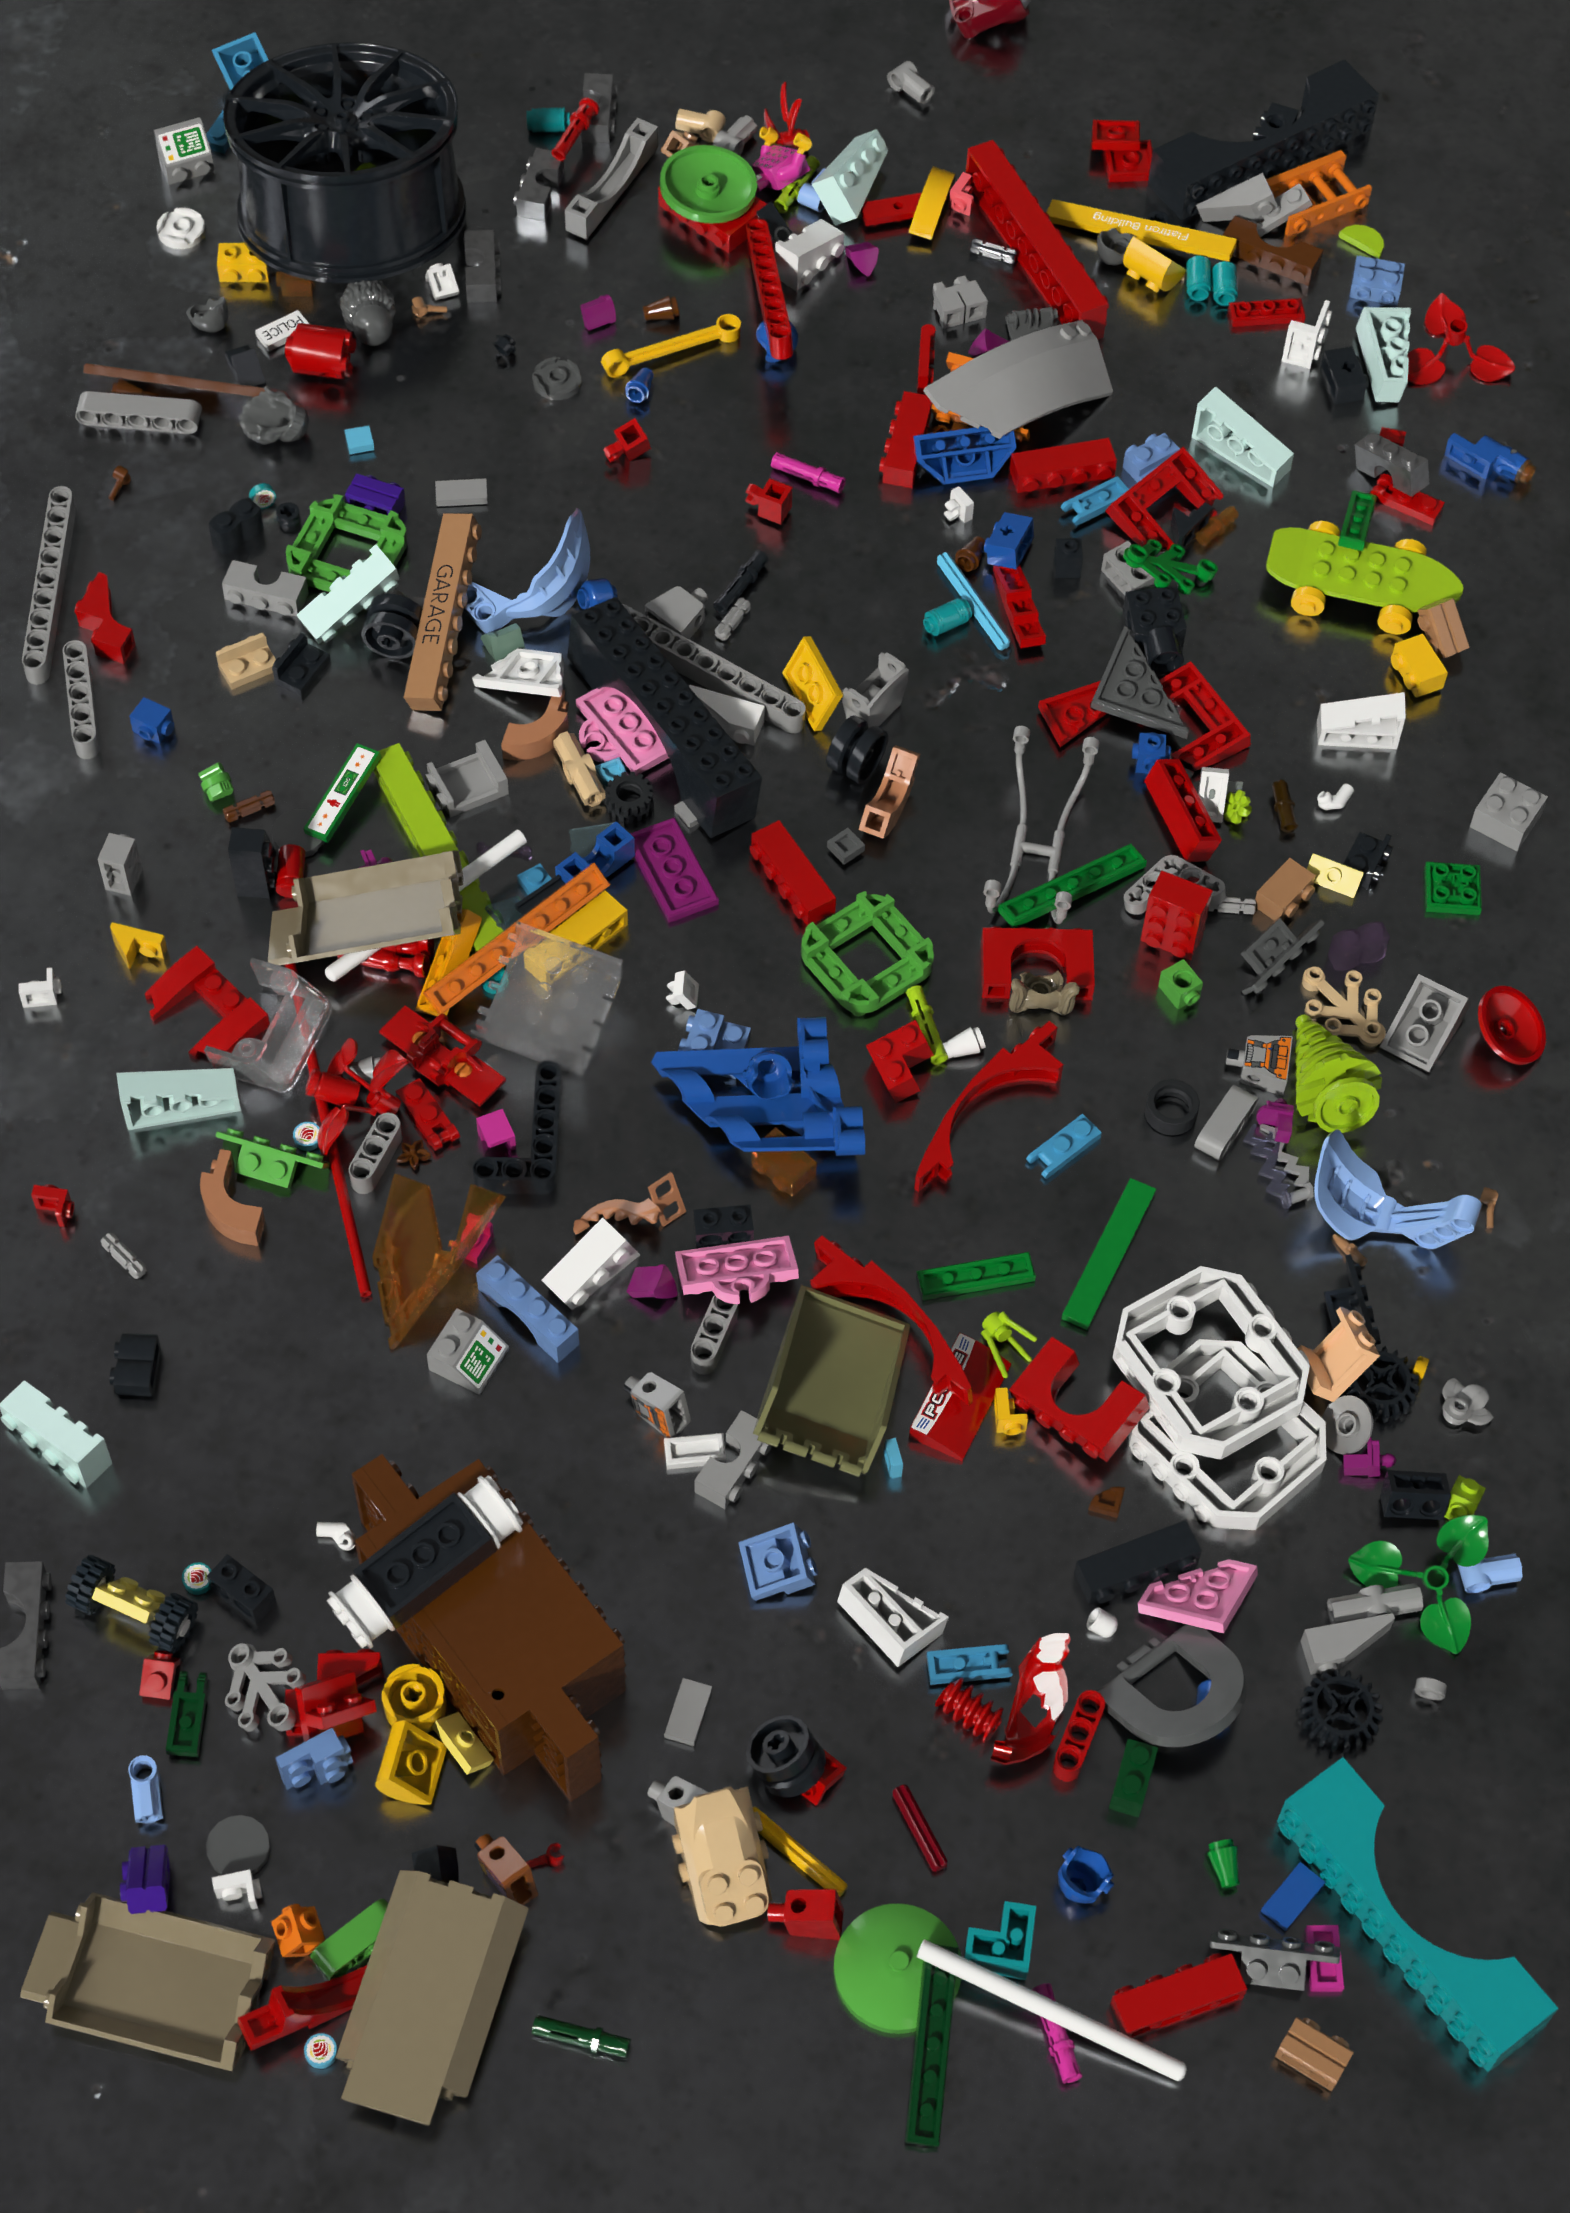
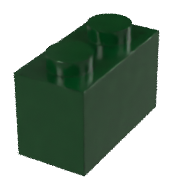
(1133, 1778)

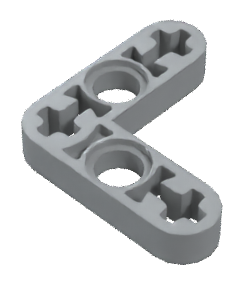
(1184, 869)

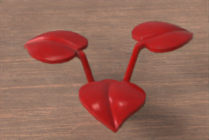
(1448, 318)
(378, 1098)

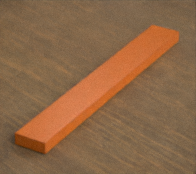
(543, 916)

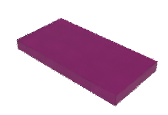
(673, 870)

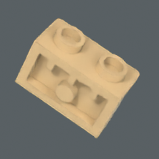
(245, 661)

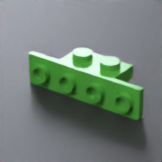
(267, 1162)

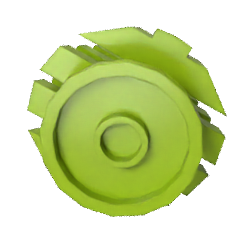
(1333, 1080)

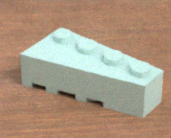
(850, 177)
(1385, 350)
(1240, 438)
(349, 596)
(176, 1095)
(56, 1434)

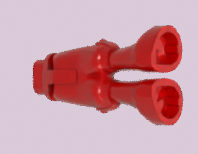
(390, 960)

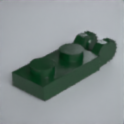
(187, 1717)

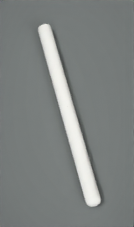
(470, 874)
(1052, 2010)

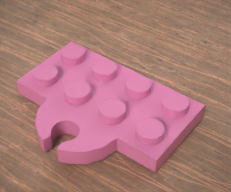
(620, 729)
(736, 1268)

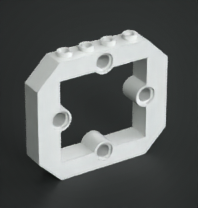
(1242, 1302)
(1198, 1489)

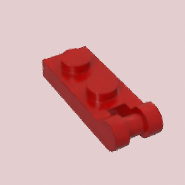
(926, 357)
(1418, 506)
(427, 1114)

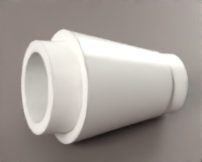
(965, 1043)

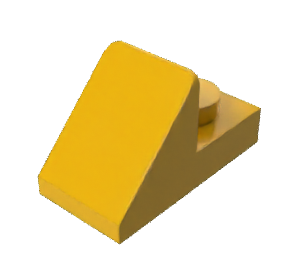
(135, 940)

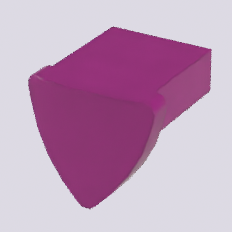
(863, 256)
(598, 312)
(985, 342)
(652, 1282)

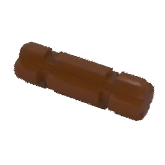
(248, 806)

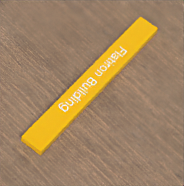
(1145, 230)

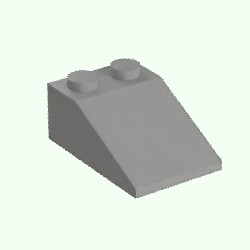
(1425, 1023)

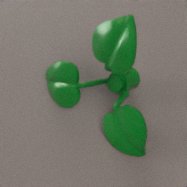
(1441, 1623)

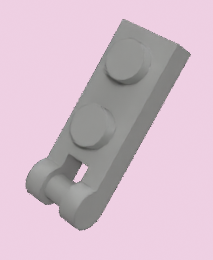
(1288, 203)

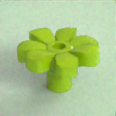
(1237, 807)

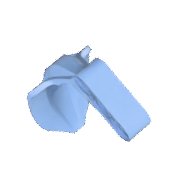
(550, 591)
(1356, 1204)

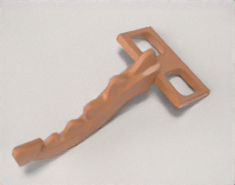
(649, 1209)

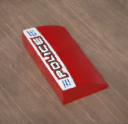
(947, 1421)

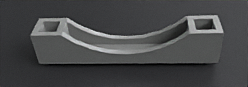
(590, 207)

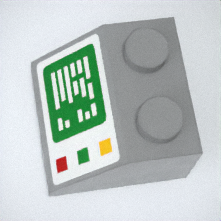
(184, 151)
(467, 1352)

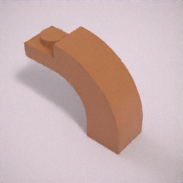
(887, 805)
(230, 1218)

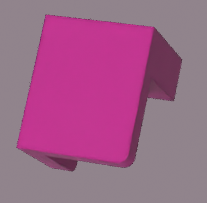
(496, 1129)

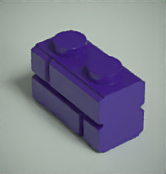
(375, 495)
(146, 1879)

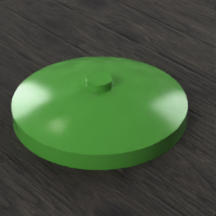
(708, 184)
(879, 1965)

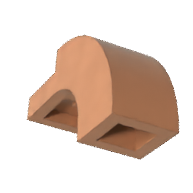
(536, 738)

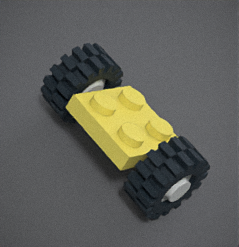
(96, 1586)

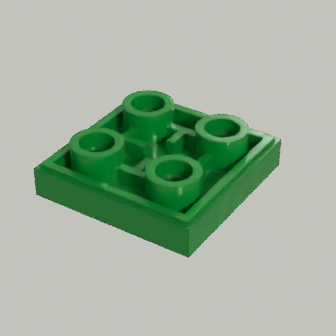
(1452, 888)

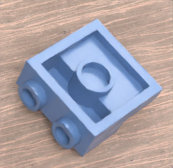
(1377, 280)
(1147, 457)
(711, 1032)
(778, 1561)
(319, 1756)

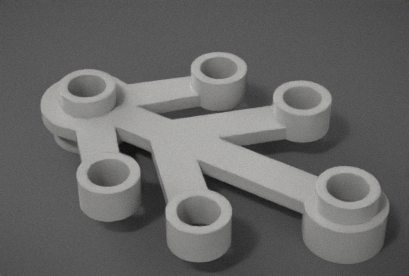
(244, 1661)

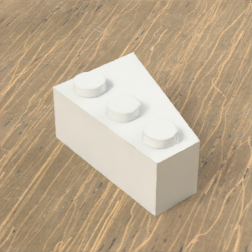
(807, 253)
(1362, 722)
(590, 1264)
(889, 1616)

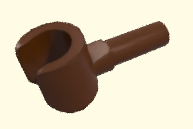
(122, 477)

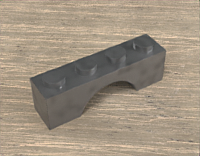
(21, 1660)

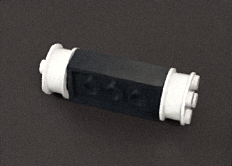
(424, 1561)

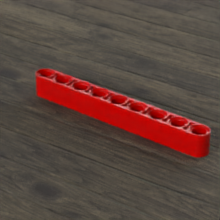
(769, 289)

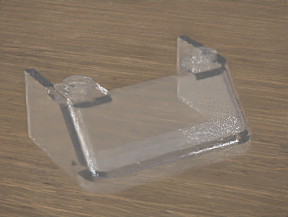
(290, 1037)

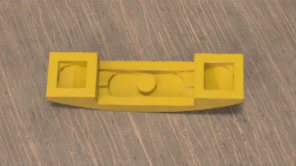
(931, 202)

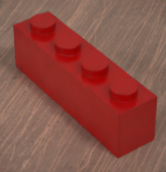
(912, 419)
(1063, 465)
(1182, 810)
(793, 873)
(1178, 1996)

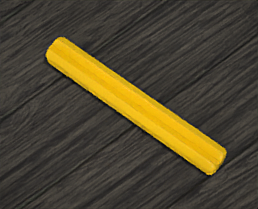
(799, 1855)

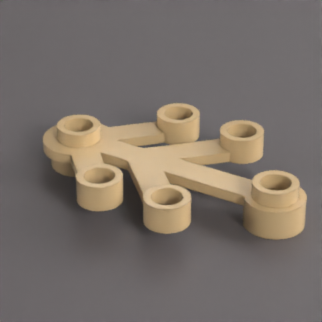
(1345, 1009)

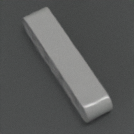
(138, 412)
(81, 699)

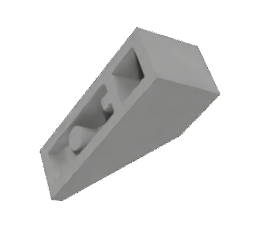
(1244, 200)
(1337, 1644)

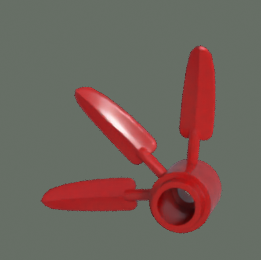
(787, 137)

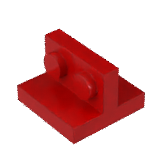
(332, 1704)

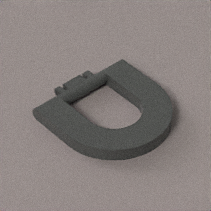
(1189, 1725)

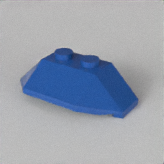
(963, 454)

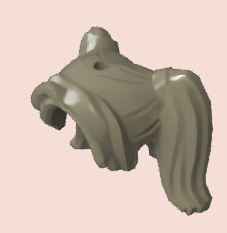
(1043, 992)

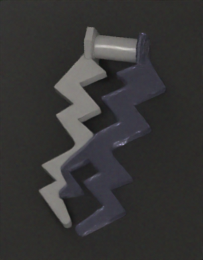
(1273, 1155)

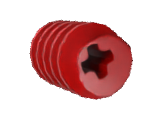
(970, 1709)

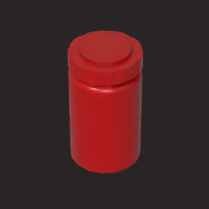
(290, 866)
(332, 1088)

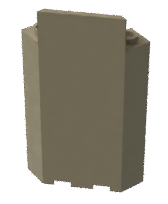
(369, 909)
(150, 1979)
(428, 1995)

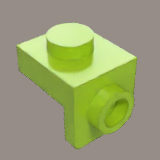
(1464, 1498)

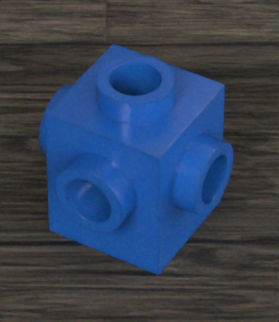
(1149, 749)

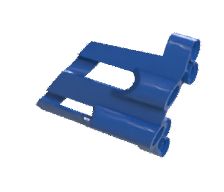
(809, 1109)

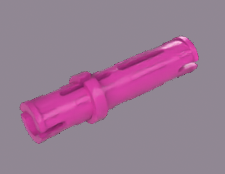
(817, 476)
(1060, 2044)

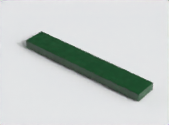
(930, 2055)

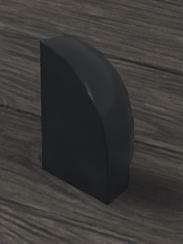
(437, 1861)

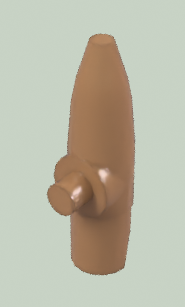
(1350, 1248)

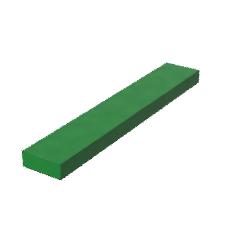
(1076, 882)
(1108, 1254)

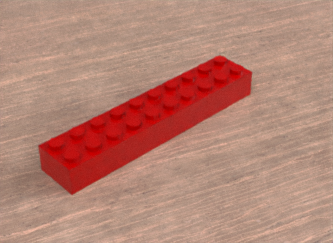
(1037, 242)

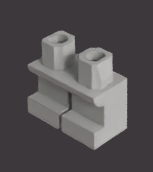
(959, 302)

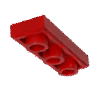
(890, 209)
(1266, 312)

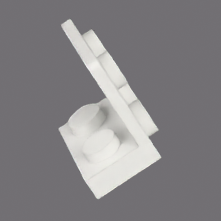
(1304, 340)

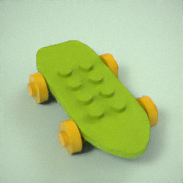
(1380, 575)

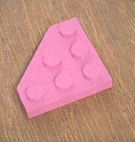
(1201, 1597)

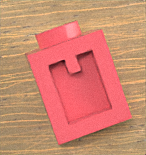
(960, 195)

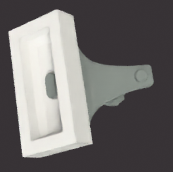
(1213, 791)

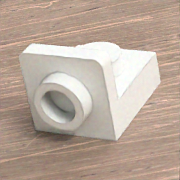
(442, 281)
(40, 992)
(235, 1884)

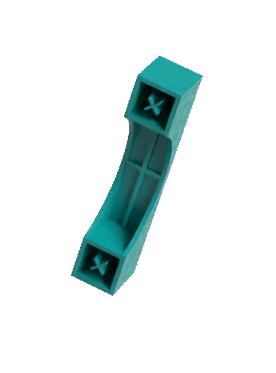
(1484, 2002)

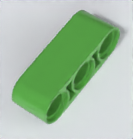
(350, 1943)

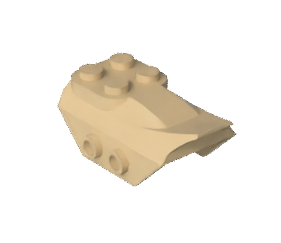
(723, 1856)

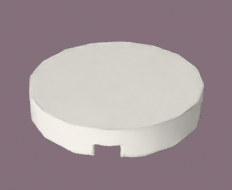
(181, 228)

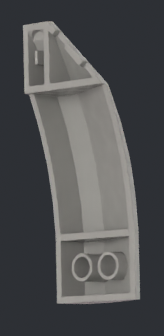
(1025, 379)

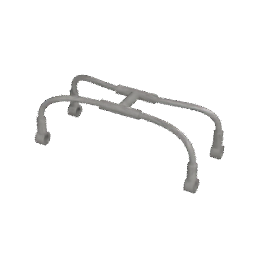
(1063, 899)

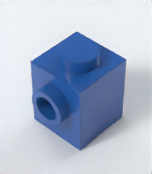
(152, 720)

